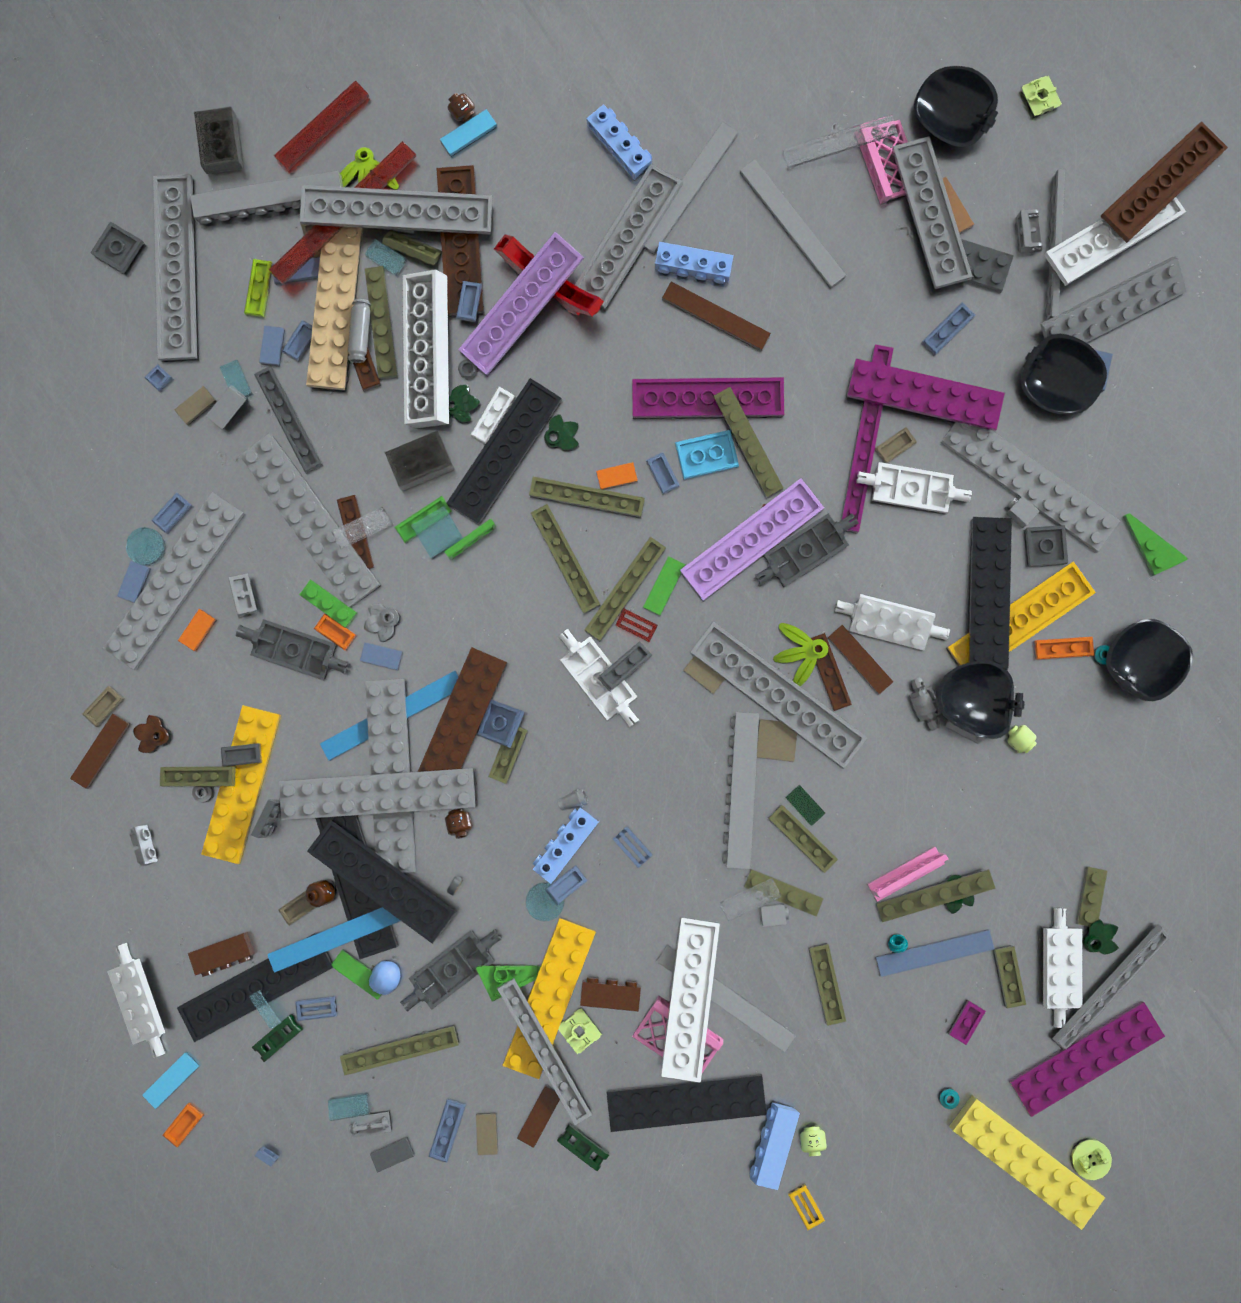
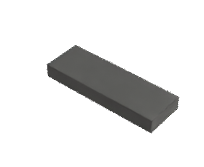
(624, 666)

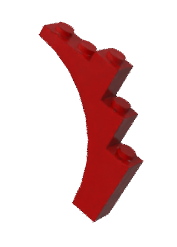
(569, 296)

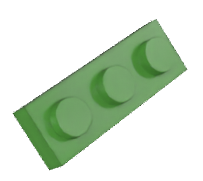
(328, 603)

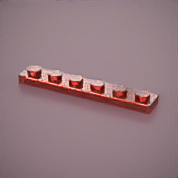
(321, 125)

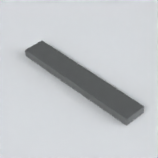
(288, 419)

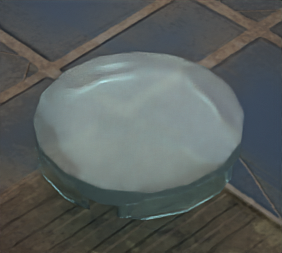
(145, 546)
(541, 905)

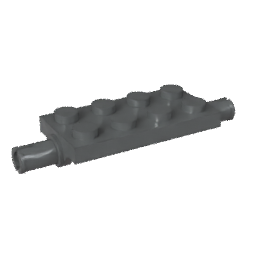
(806, 549)
(292, 649)
(450, 970)

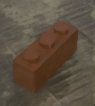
(221, 954)
(610, 994)

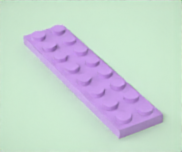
(521, 303)
(752, 539)

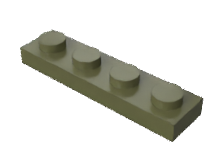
(197, 776)
(803, 838)
(789, 894)
(827, 984)

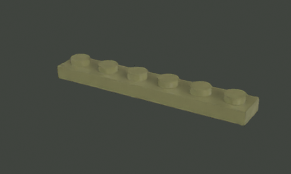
(381, 322)
(748, 442)
(586, 496)
(565, 558)
(625, 588)
(935, 895)
(399, 1050)

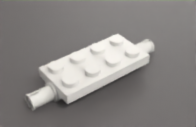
(913, 487)
(892, 622)
(585, 664)
(1062, 967)
(136, 1001)

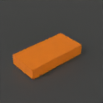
(617, 476)
(197, 630)
(335, 632)
(183, 1125)

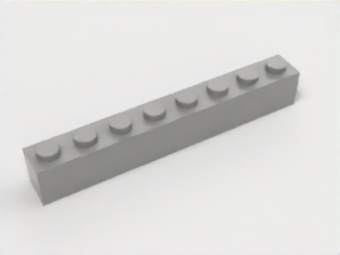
(257, 197)
(741, 791)

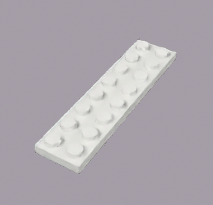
(1100, 243)
(690, 1000)

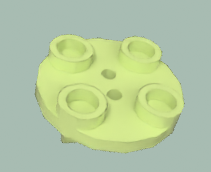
(1099, 1155)

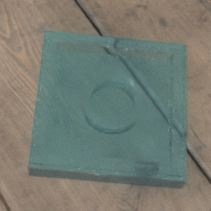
(437, 531)

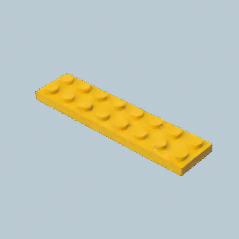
(1037, 608)
(237, 803)
(551, 991)

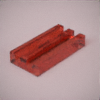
(639, 618)

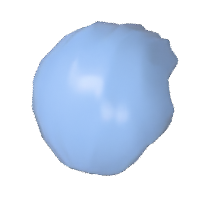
(384, 977)

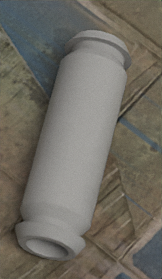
(359, 330)

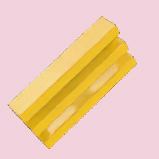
(798, 1191)

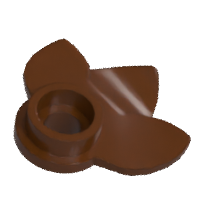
(148, 733)

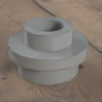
(208, 793)

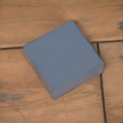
(158, 377)
(266, 1156)

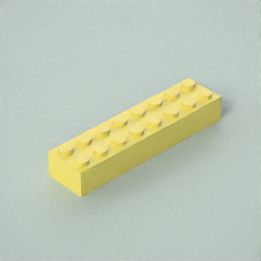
(1027, 1162)

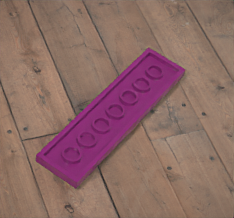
(925, 394)
(695, 396)
(1087, 1059)

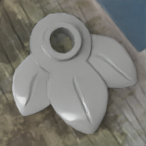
(378, 622)

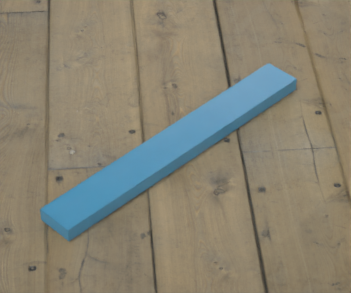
(415, 703)
(331, 938)

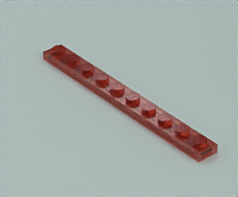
(320, 234)

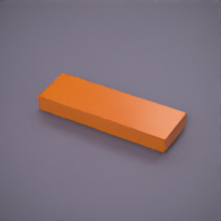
(1063, 648)

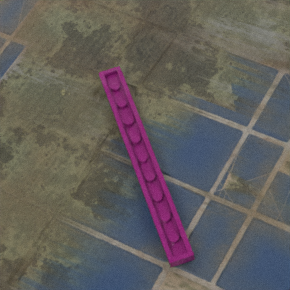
(864, 447)

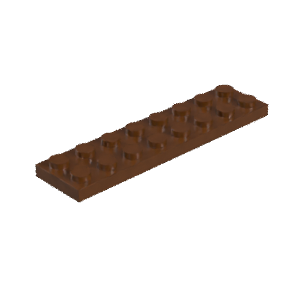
(1163, 182)
(459, 250)
(463, 712)

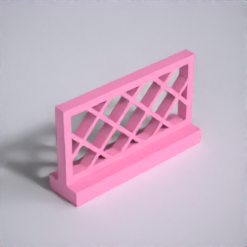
(876, 168)
(907, 873)
(662, 1007)

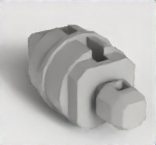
(925, 704)

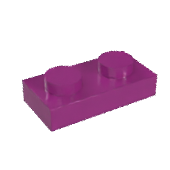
(966, 1022)

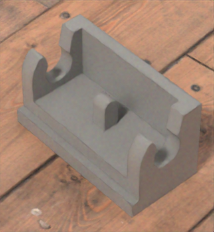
(1029, 231)
(226, 407)
(242, 595)

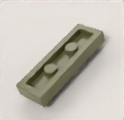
(412, 247)
(507, 757)
(1091, 896)
(1010, 977)

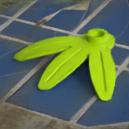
(364, 166)
(806, 651)

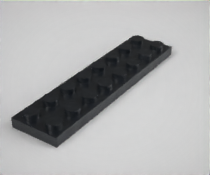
(504, 451)
(990, 590)
(381, 881)
(354, 901)
(232, 998)
(686, 1103)

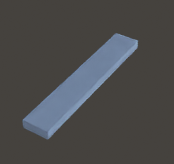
(935, 953)

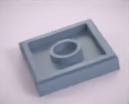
(500, 723)

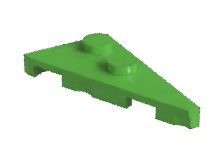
(1155, 550)
(497, 975)

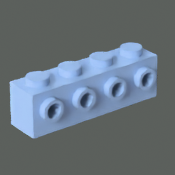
(619, 142)
(693, 262)
(565, 846)
(774, 1146)

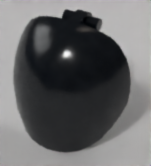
(957, 105)
(1063, 375)
(1149, 659)
(980, 699)

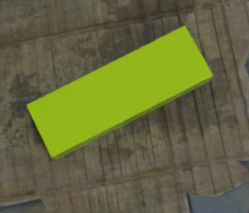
(258, 288)

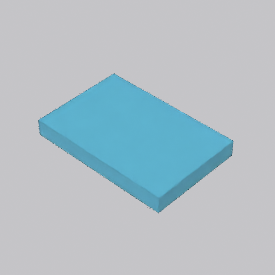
(707, 454)

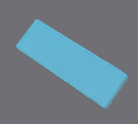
(468, 132)
(170, 1080)

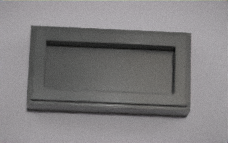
(241, 755)
(392, 1154)

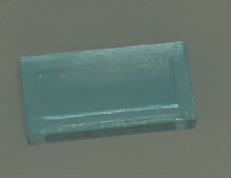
(385, 257)
(234, 376)
(265, 1009)
(348, 1107)

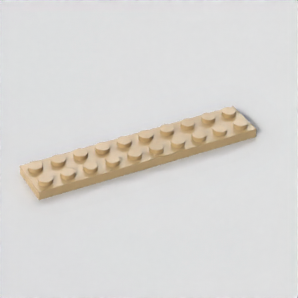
(333, 310)

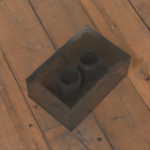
(218, 140)
(419, 460)

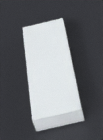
(493, 415)

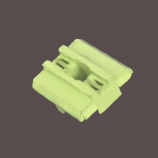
(1044, 86)
(576, 1042)

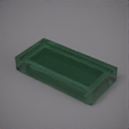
(805, 805)

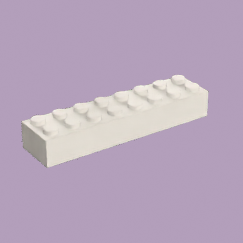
(425, 349)

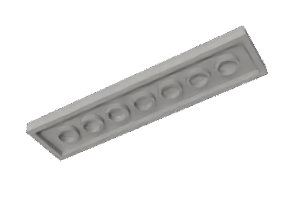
(932, 212)
(629, 233)
(1120, 303)

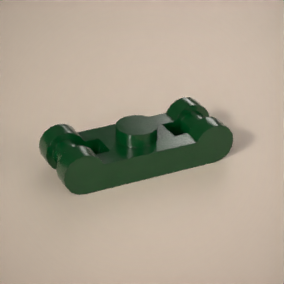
(277, 1038)
(583, 1147)

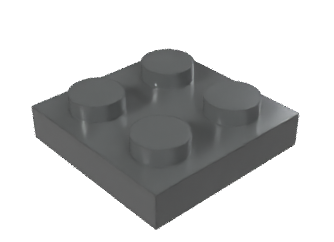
(117, 247)
(1046, 545)
(265, 822)

